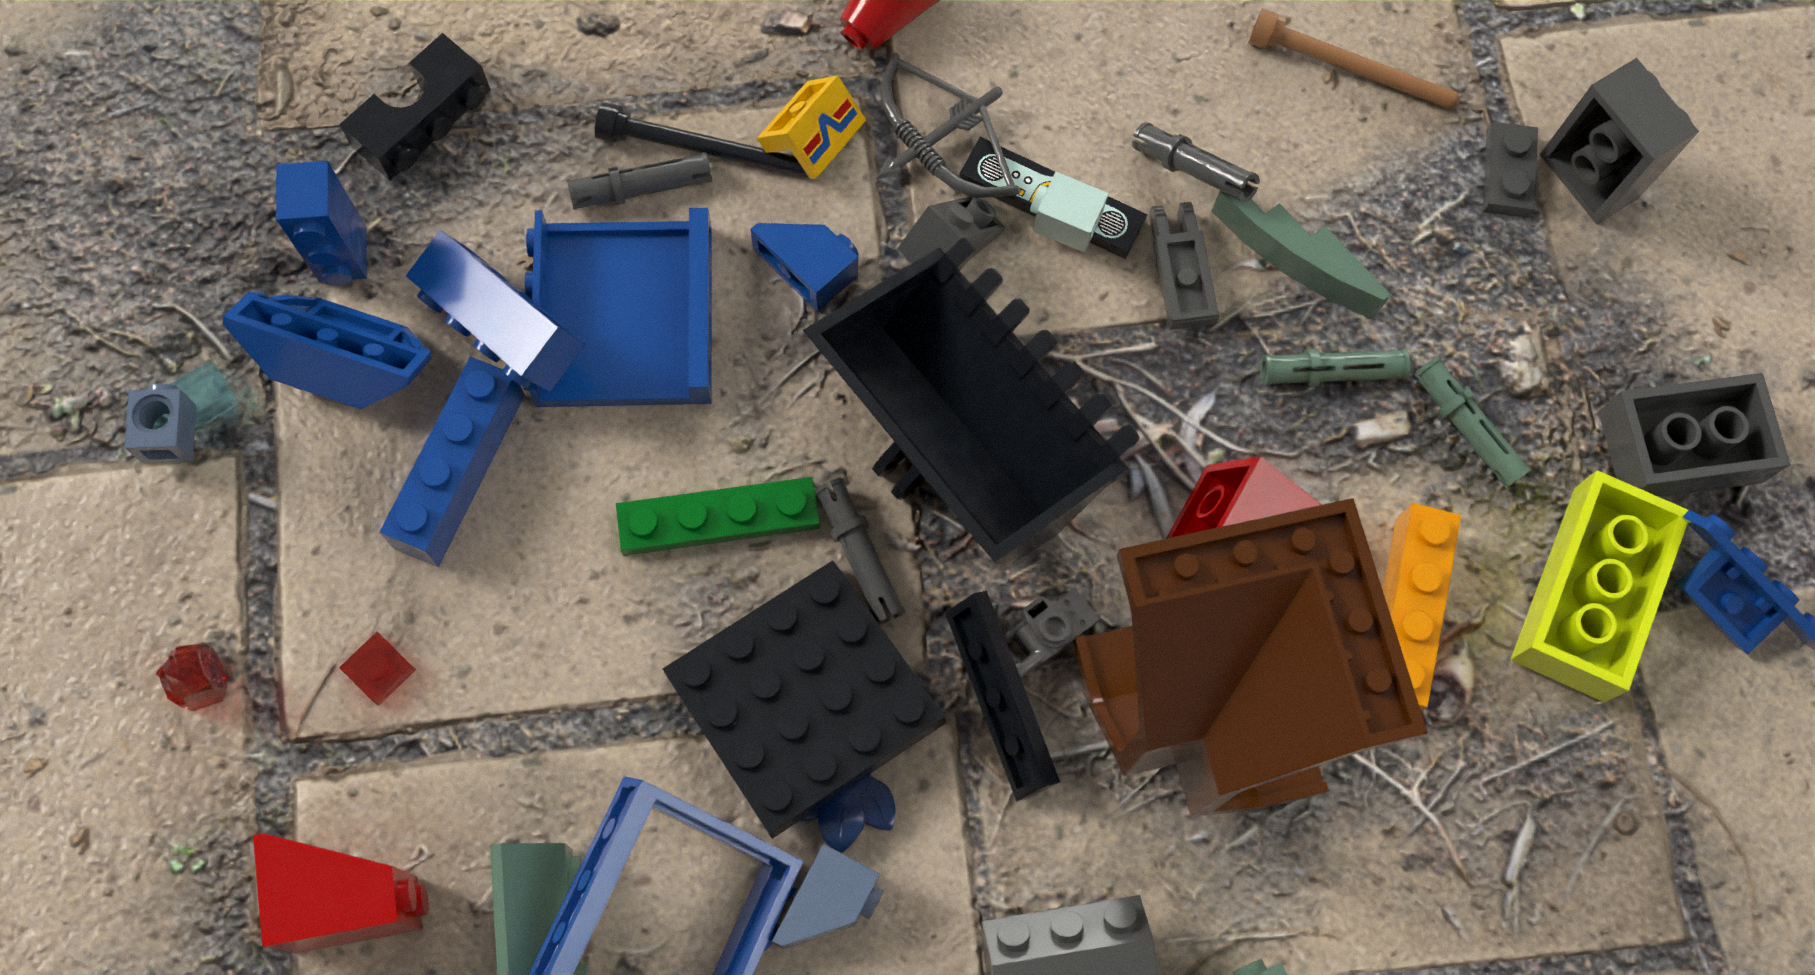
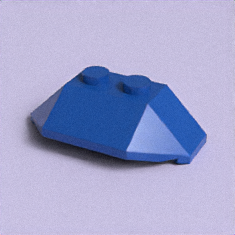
(326, 347)

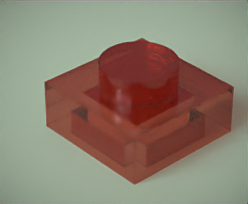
(377, 668)

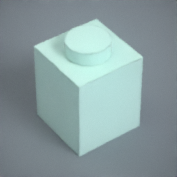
(1068, 211)

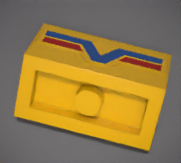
(814, 124)

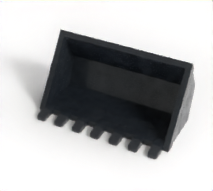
(973, 403)

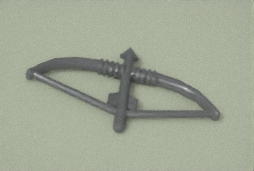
(961, 117)

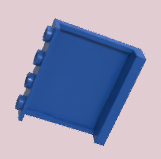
(635, 301)

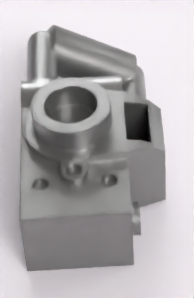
(1050, 630)

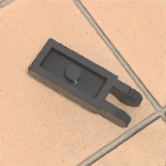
(1183, 270)

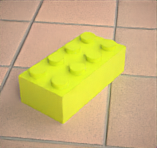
(1601, 587)

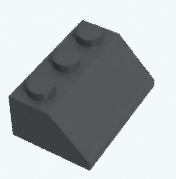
(1073, 940)

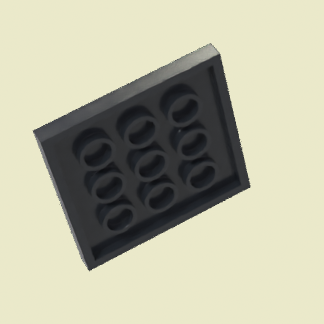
(803, 698)

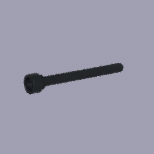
(615, 124)

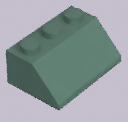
(527, 895)

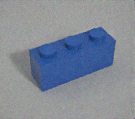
(321, 221)

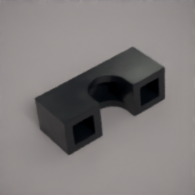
(395, 135)

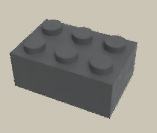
(1618, 140)
(1695, 435)

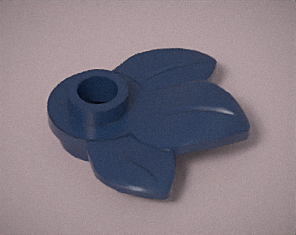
(845, 815)

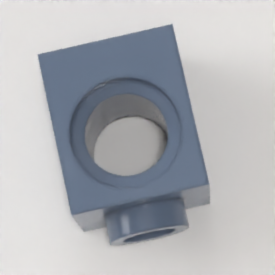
(166, 444)

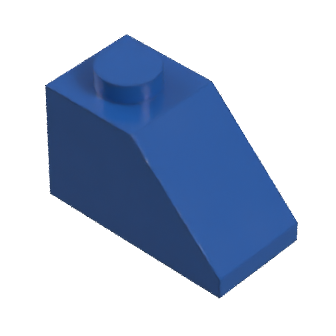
(808, 258)

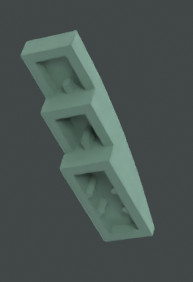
(1313, 261)

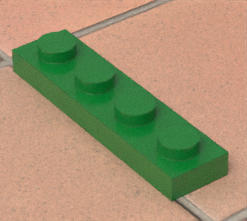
(717, 516)

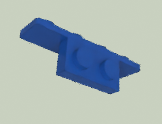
(1736, 593)

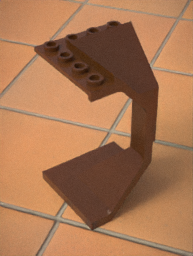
(1251, 659)

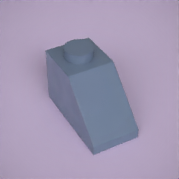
(829, 899)

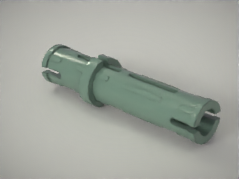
(1280, 370)
(1465, 414)

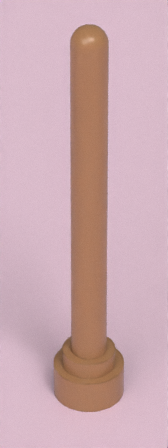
(1271, 31)

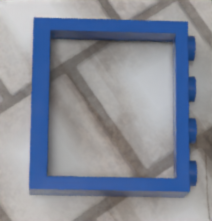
(610, 852)

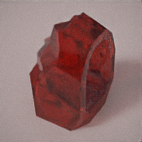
(193, 676)

